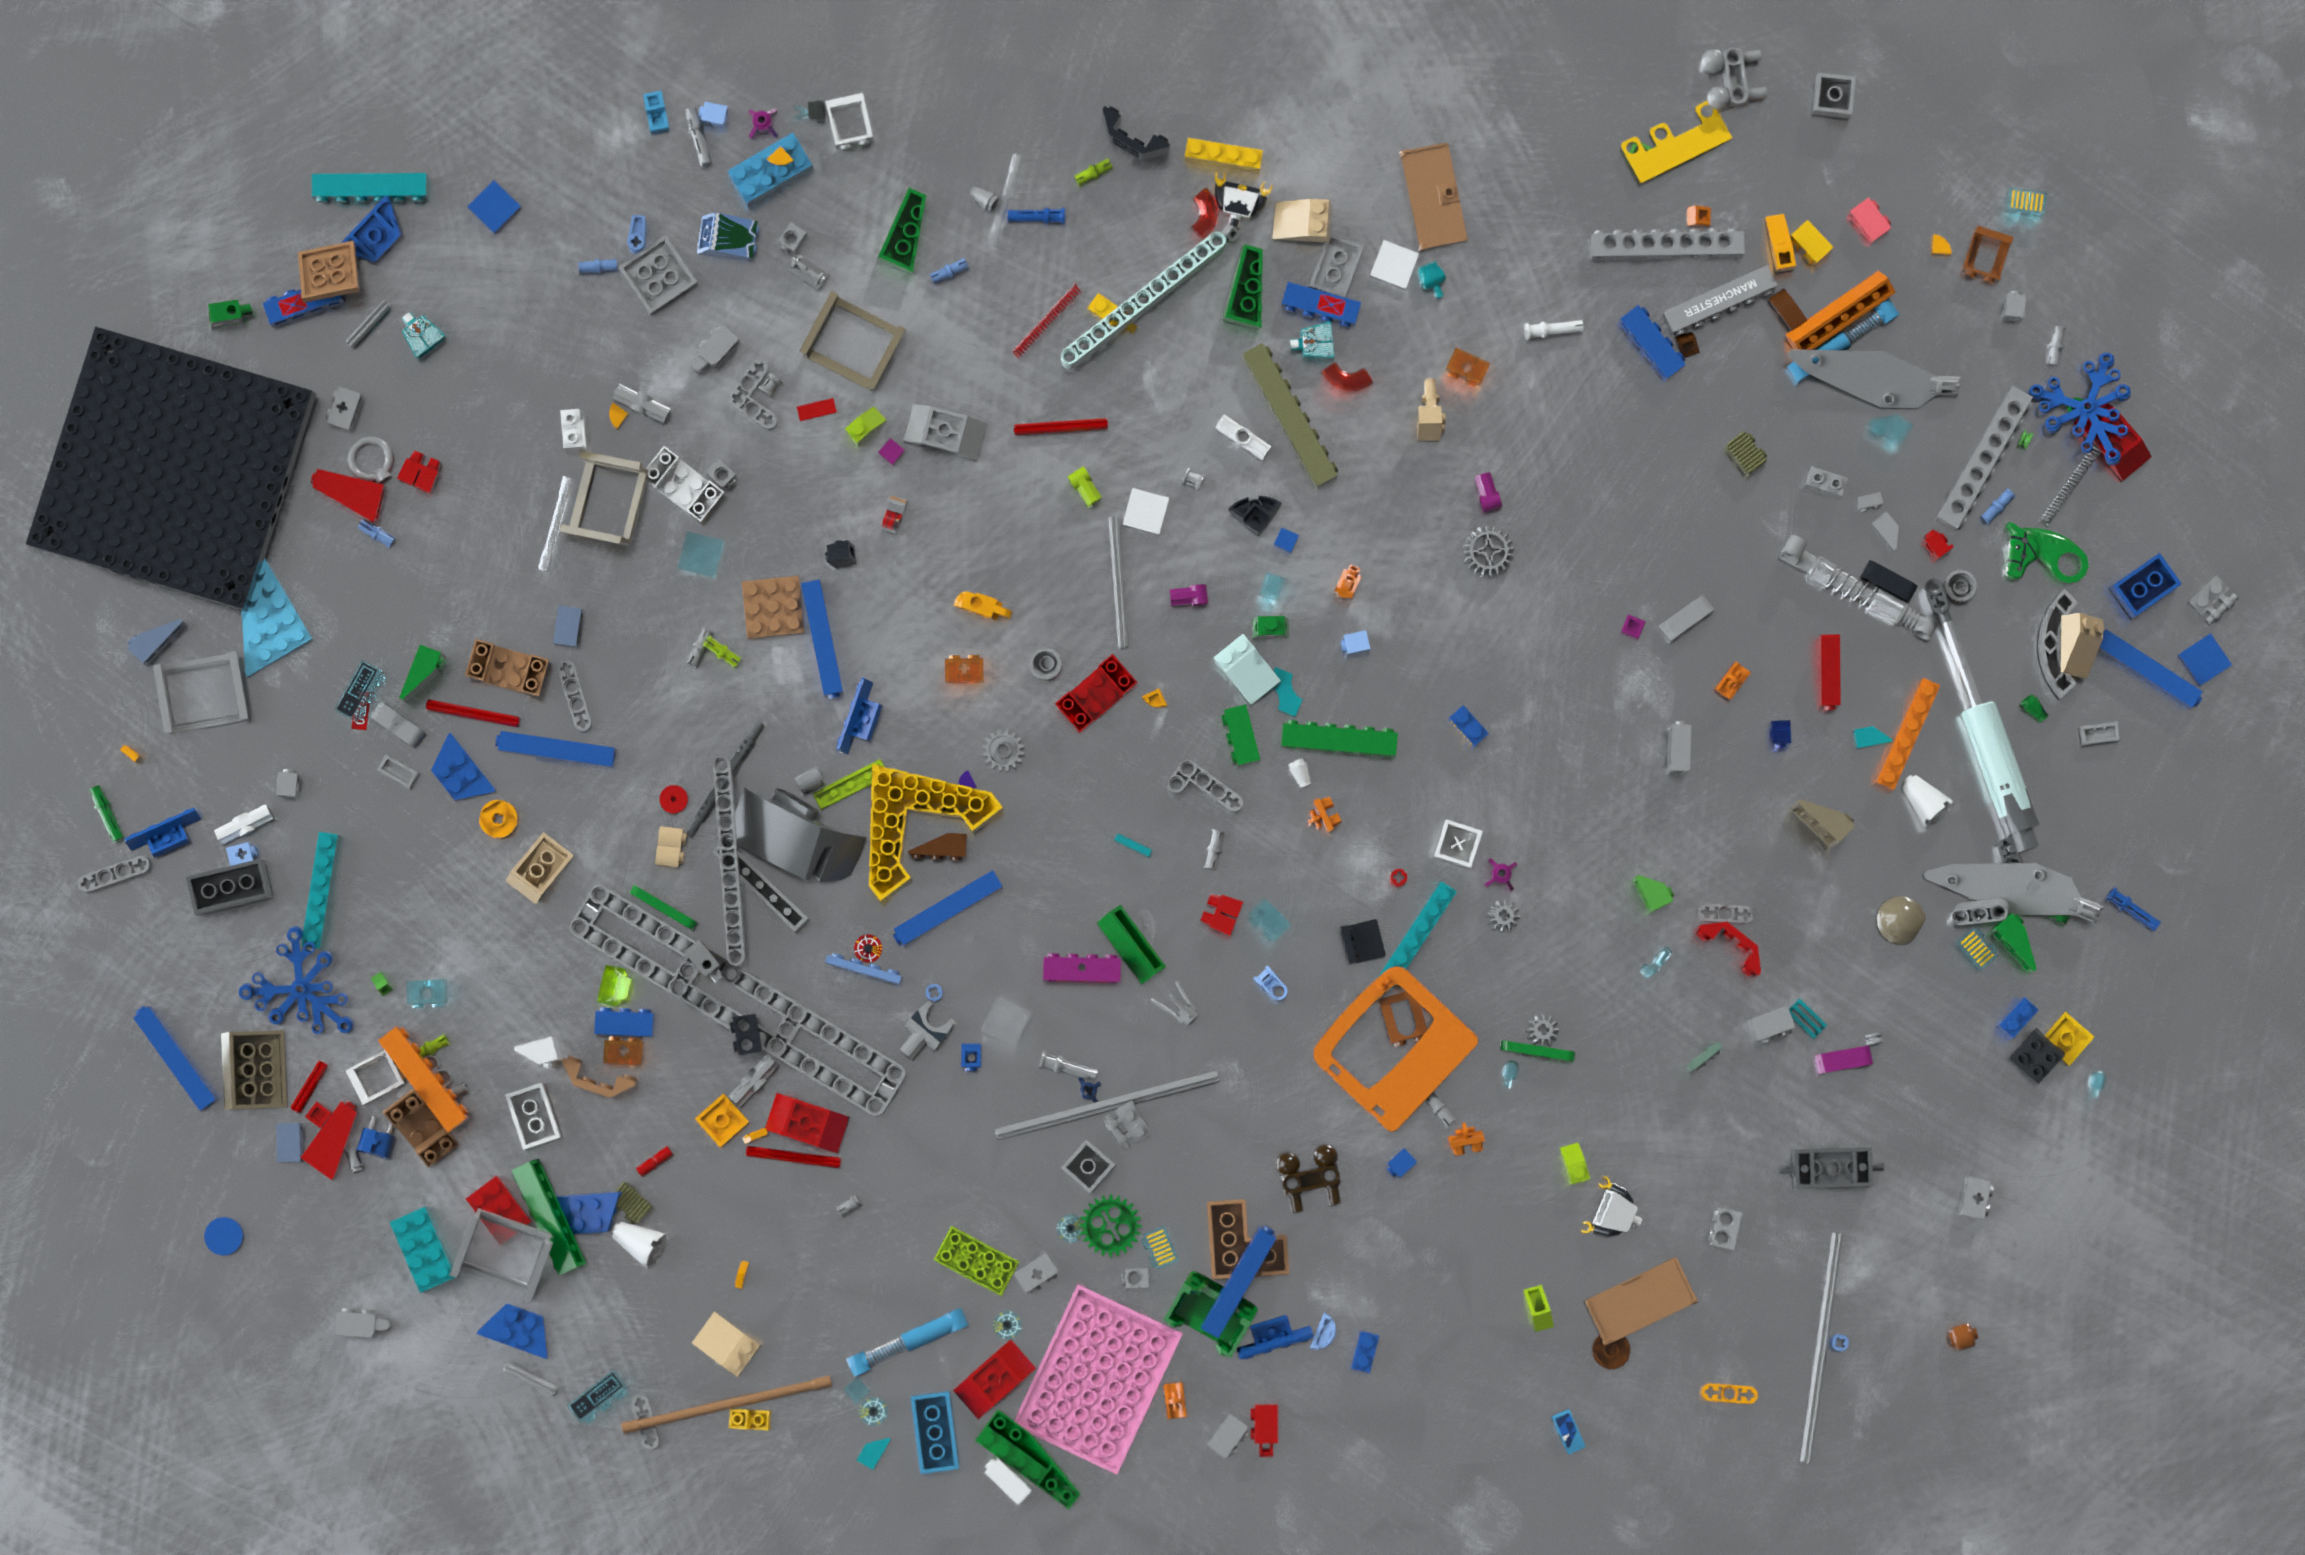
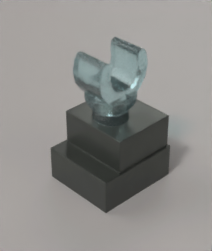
(815, 110)

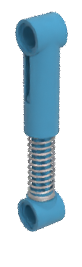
(1842, 341)
(909, 1341)

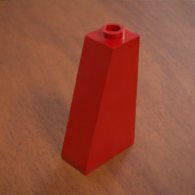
(353, 493)
(1829, 671)
(331, 1142)

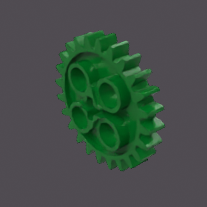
(1126, 1216)

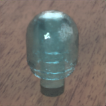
(1510, 1072)
(2097, 1082)

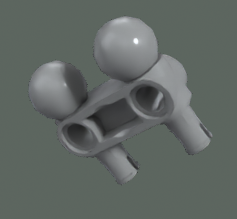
(1733, 76)

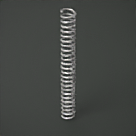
(2070, 485)

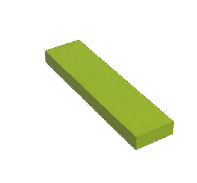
(845, 786)

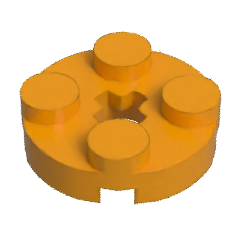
(508, 823)

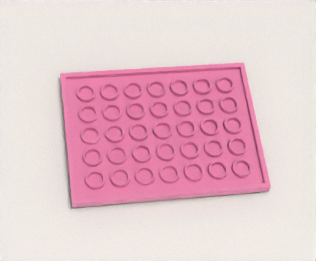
(1097, 1379)

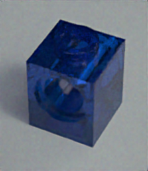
(1780, 733)

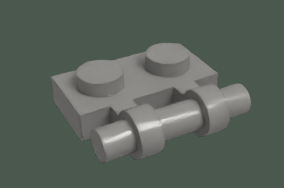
(2208, 595)
(1133, 1122)

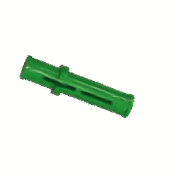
(103, 808)

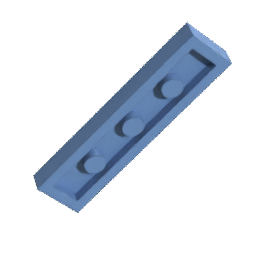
(872, 970)

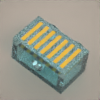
(2025, 203)
(1976, 948)
(1160, 1248)

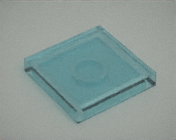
(700, 554)

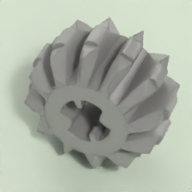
(1498, 920)
(1547, 1025)

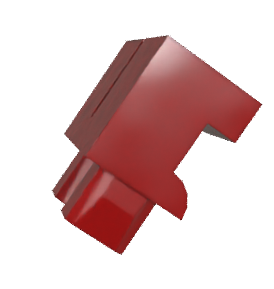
(419, 475)
(1219, 921)

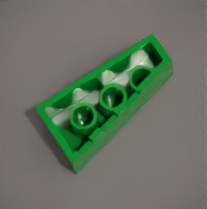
(902, 239)
(1245, 294)

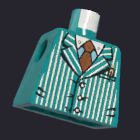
(421, 335)
(1315, 342)

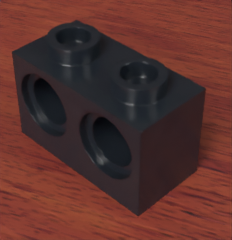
(751, 1034)

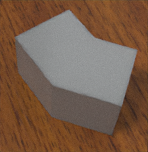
(1230, 229)

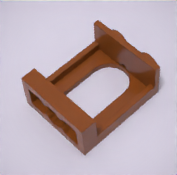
(1993, 236)
(1394, 1035)

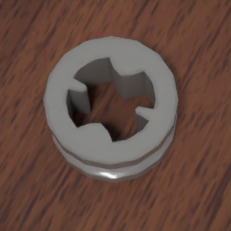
(1874, 1038)

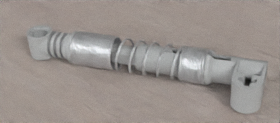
(1880, 601)

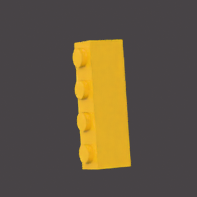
(1223, 155)

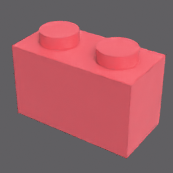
(1870, 220)

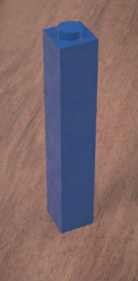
(822, 639)
(2150, 670)
(556, 749)
(947, 908)
(175, 1058)
(1239, 1281)

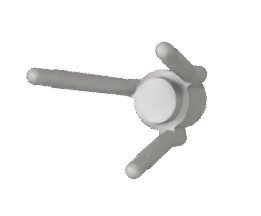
(1186, 1013)

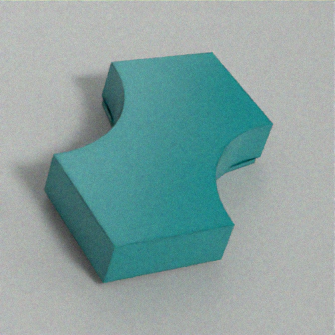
(1288, 700)

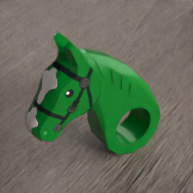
(2046, 546)

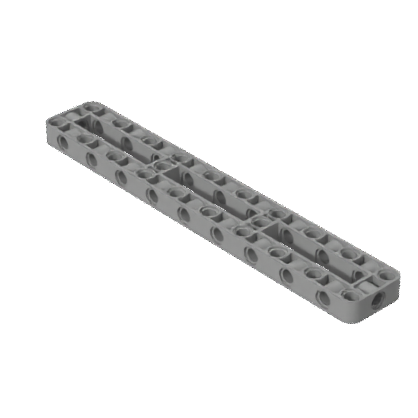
(747, 984)

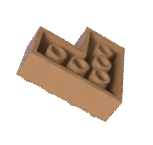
(1230, 1238)

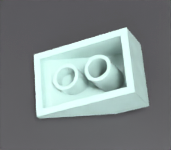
(1246, 669)

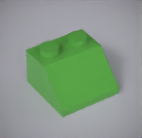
(1653, 893)

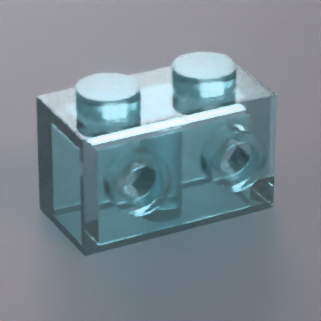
(1269, 920)

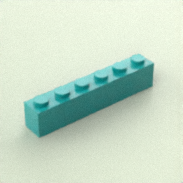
(369, 186)
(321, 889)
(1421, 927)

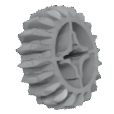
(1497, 550)

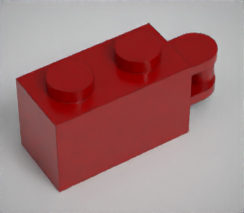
(1265, 1427)

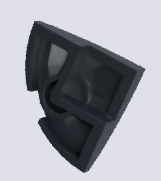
(1255, 513)

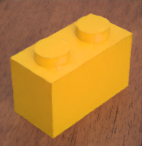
(1811, 243)

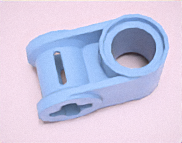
(1270, 983)

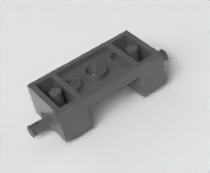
(1811, 1170)

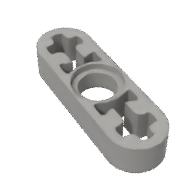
(1740, 909)
(653, 1434)

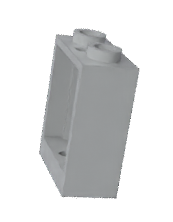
(1679, 748)

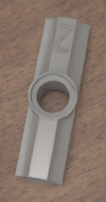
(641, 403)
(753, 1080)

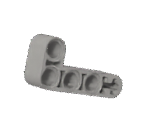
(1207, 789)

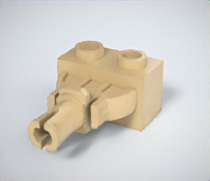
(1430, 417)

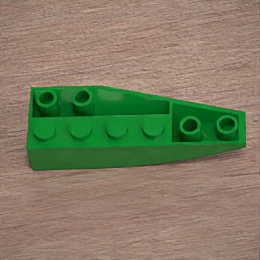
(1026, 1456)

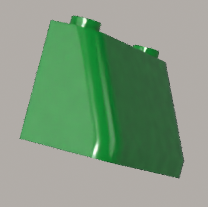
(1194, 1304)

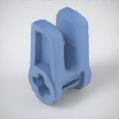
(637, 232)

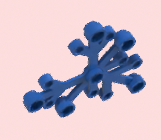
(2097, 427)
(318, 1002)

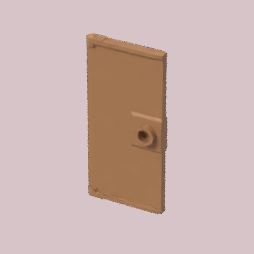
(1433, 196)
(1640, 1301)

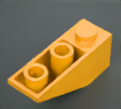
(1780, 243)

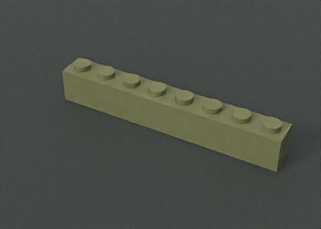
(1289, 415)

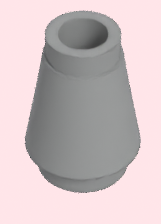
(984, 198)

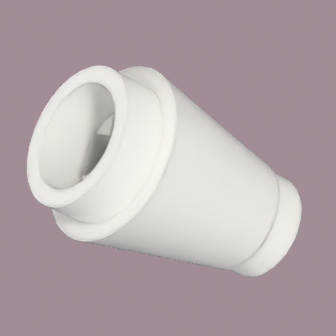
(1300, 772)

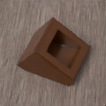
(1687, 344)

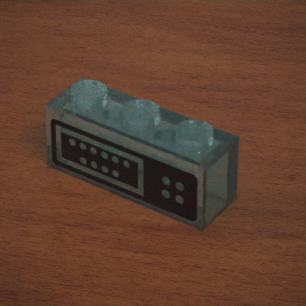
(359, 691)
(598, 1397)

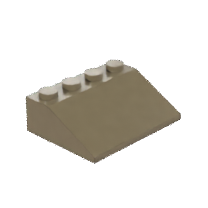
(1823, 821)
(254, 1070)

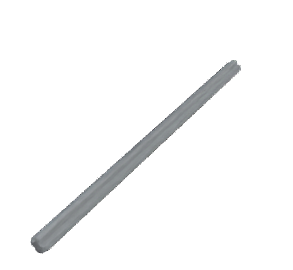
(1106, 1105)
(1821, 1349)

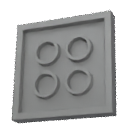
(657, 274)

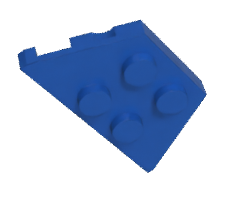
(376, 232)
(459, 772)
(589, 1211)
(517, 1329)

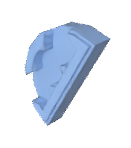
(1325, 1333)

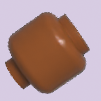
(1963, 1336)

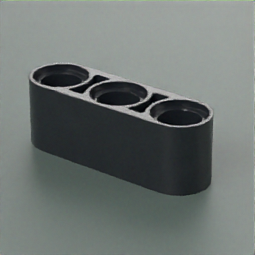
(1889, 581)

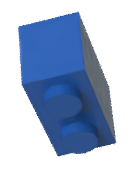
(1468, 726)
(2017, 1018)
(1365, 1351)

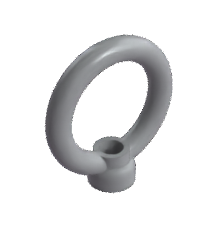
(382, 474)

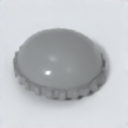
(1961, 585)
(1045, 663)

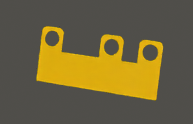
(1677, 149)

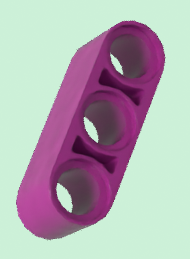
(1844, 1059)

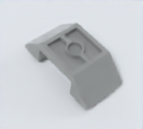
(945, 430)

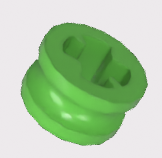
(2025, 439)

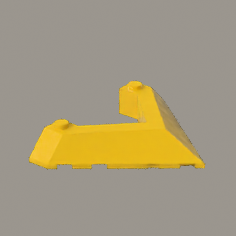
(893, 797)

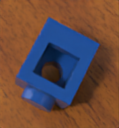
(966, 1050)

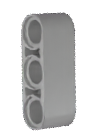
(1687, 617)
(397, 724)
(1973, 917)

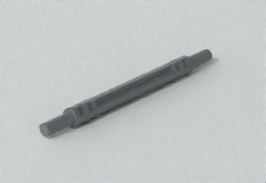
(736, 762)

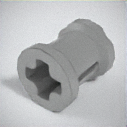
(770, 385)
(1192, 479)

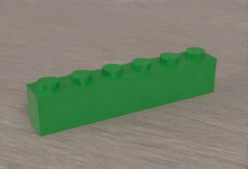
(1341, 740)
(548, 1216)

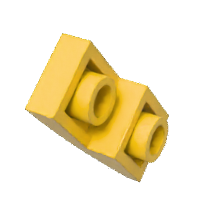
(749, 1419)

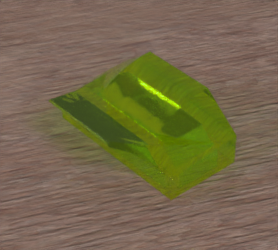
(613, 986)

